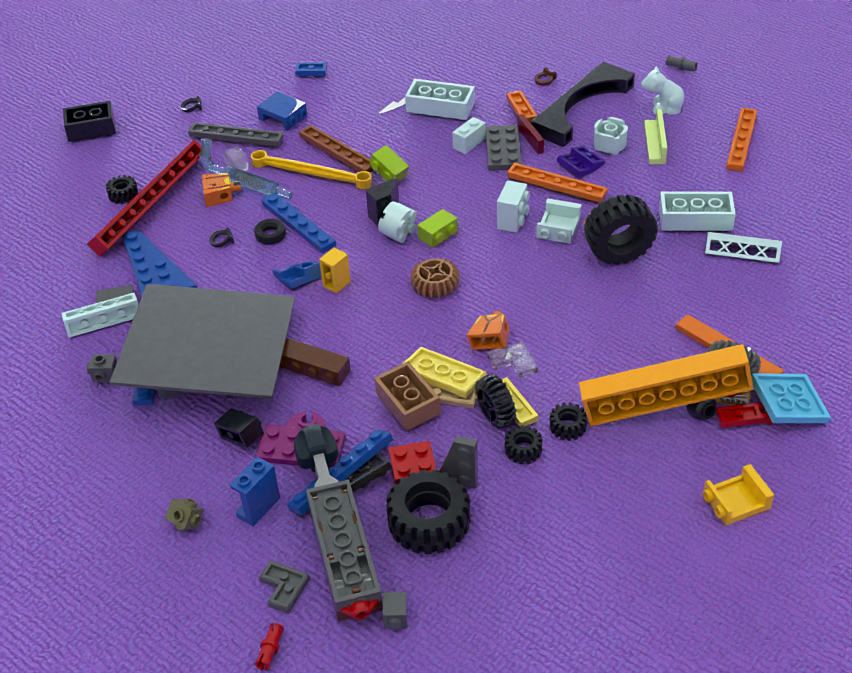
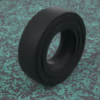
(273, 238)

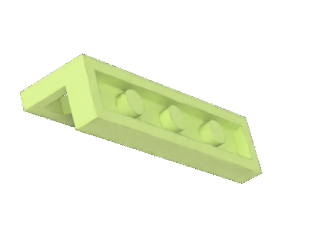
(656, 139)

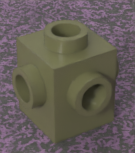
(184, 513)

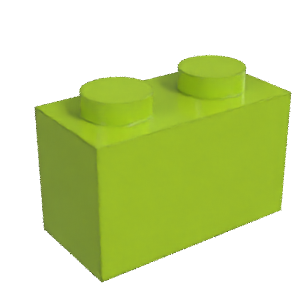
(388, 164)
(437, 228)

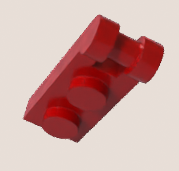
(742, 415)

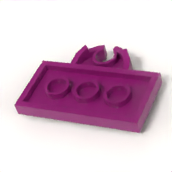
(278, 440)

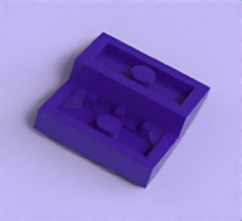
(581, 161)

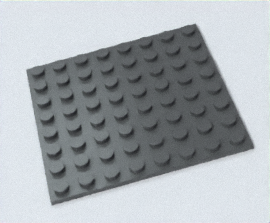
(205, 341)

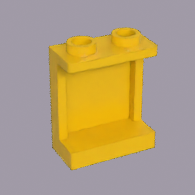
(739, 496)

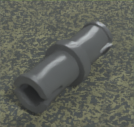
(681, 63)

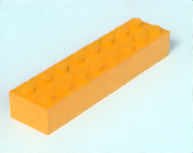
(666, 385)

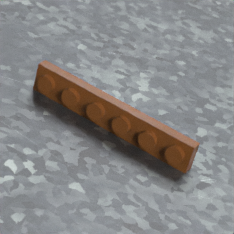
(336, 149)

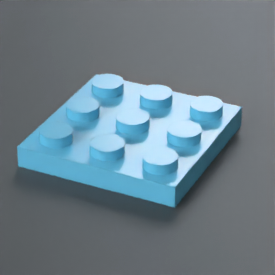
(790, 398)

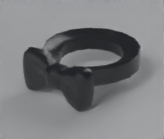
(195, 100)
(221, 232)

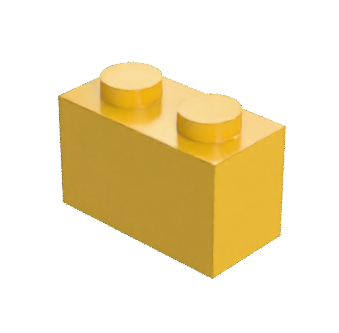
(335, 270)

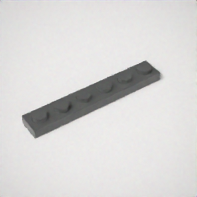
(236, 134)

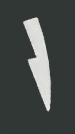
(393, 105)

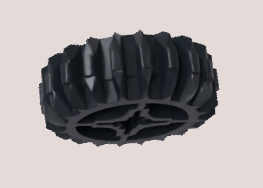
(495, 401)

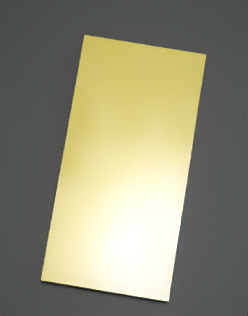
(446, 372)

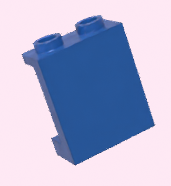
(257, 490)

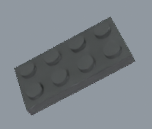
(502, 147)

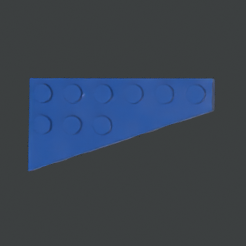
(151, 264)

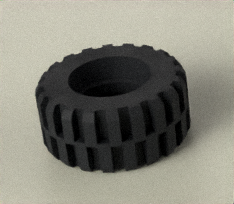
(613, 215)
(428, 533)

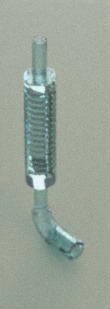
(246, 179)

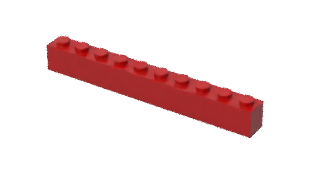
(145, 199)

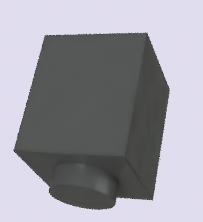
(395, 610)

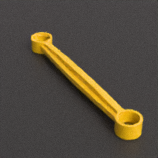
(362, 179)

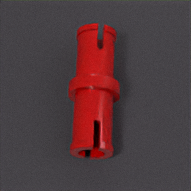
(269, 646)

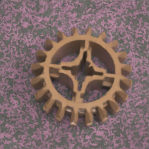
(435, 277)

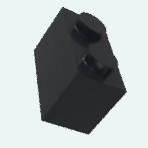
(239, 427)

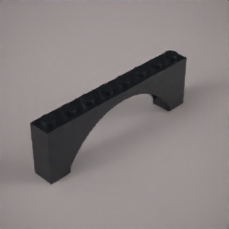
(603, 79)

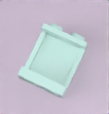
(559, 221)

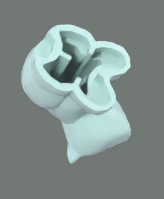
(670, 96)

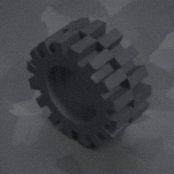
(121, 189)
(568, 430)
(523, 453)

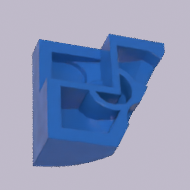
(298, 274)

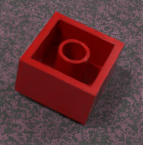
(411, 459)

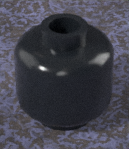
(702, 410)

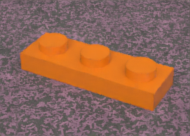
(521, 105)

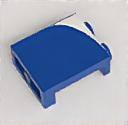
(282, 108)

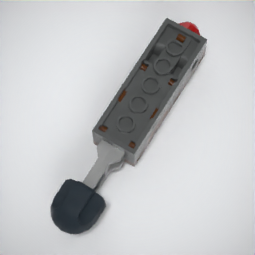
(338, 528)

